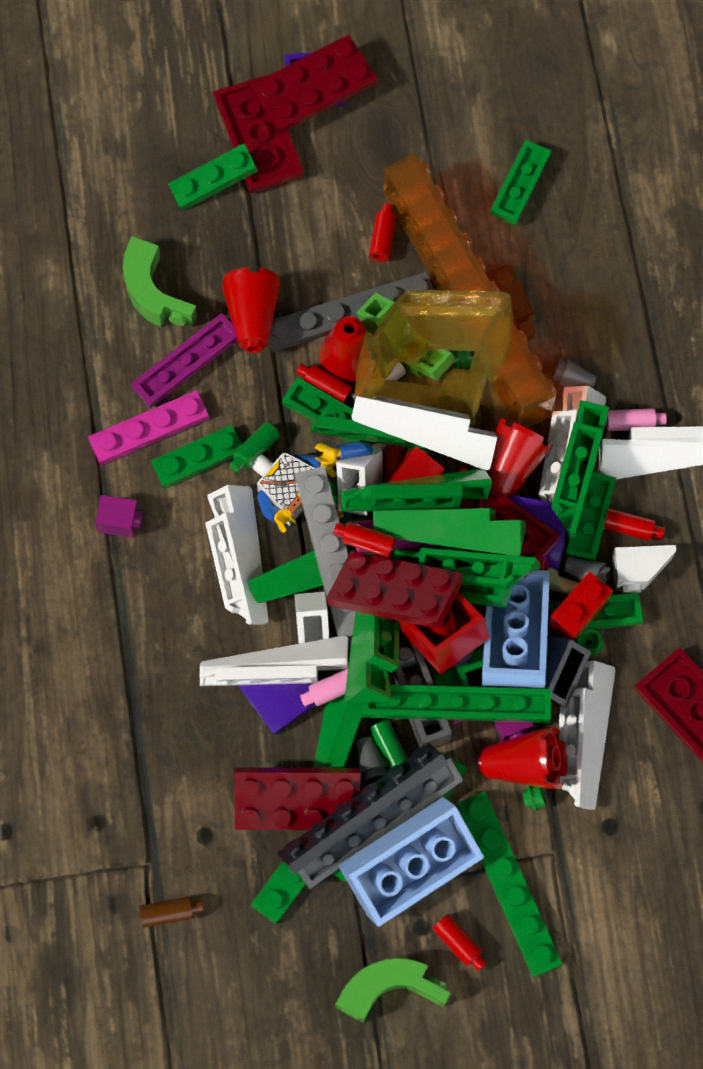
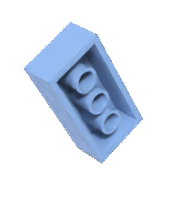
(518, 636)
(411, 861)

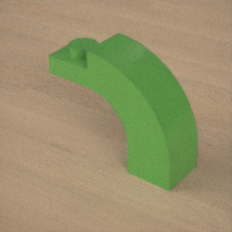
(138, 270)
(432, 364)
(385, 976)

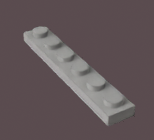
(328, 548)

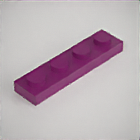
(185, 361)

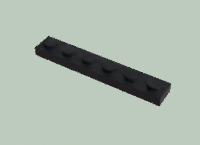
(361, 808)

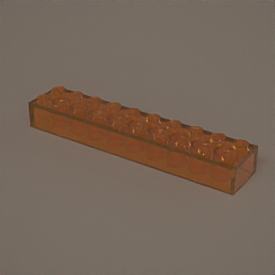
(454, 267)

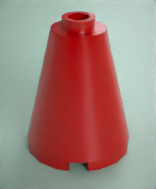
(251, 305)
(342, 349)
(515, 456)
(527, 759)

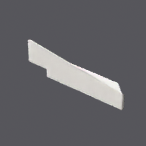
(429, 427)
(560, 433)
(651, 451)
(236, 550)
(278, 665)
(584, 732)

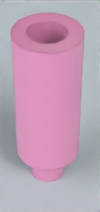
(625, 419)
(326, 689)

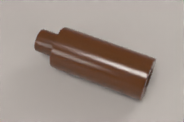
(169, 911)

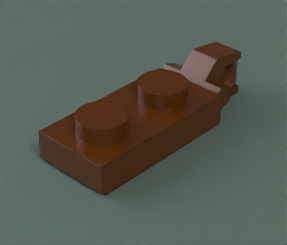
(521, 308)

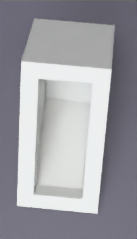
(638, 566)
(311, 617)

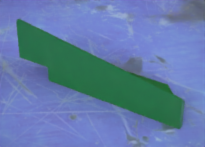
(579, 465)
(421, 493)
(454, 528)
(476, 568)
(291, 577)
(371, 658)
(337, 732)

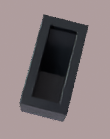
(563, 667)

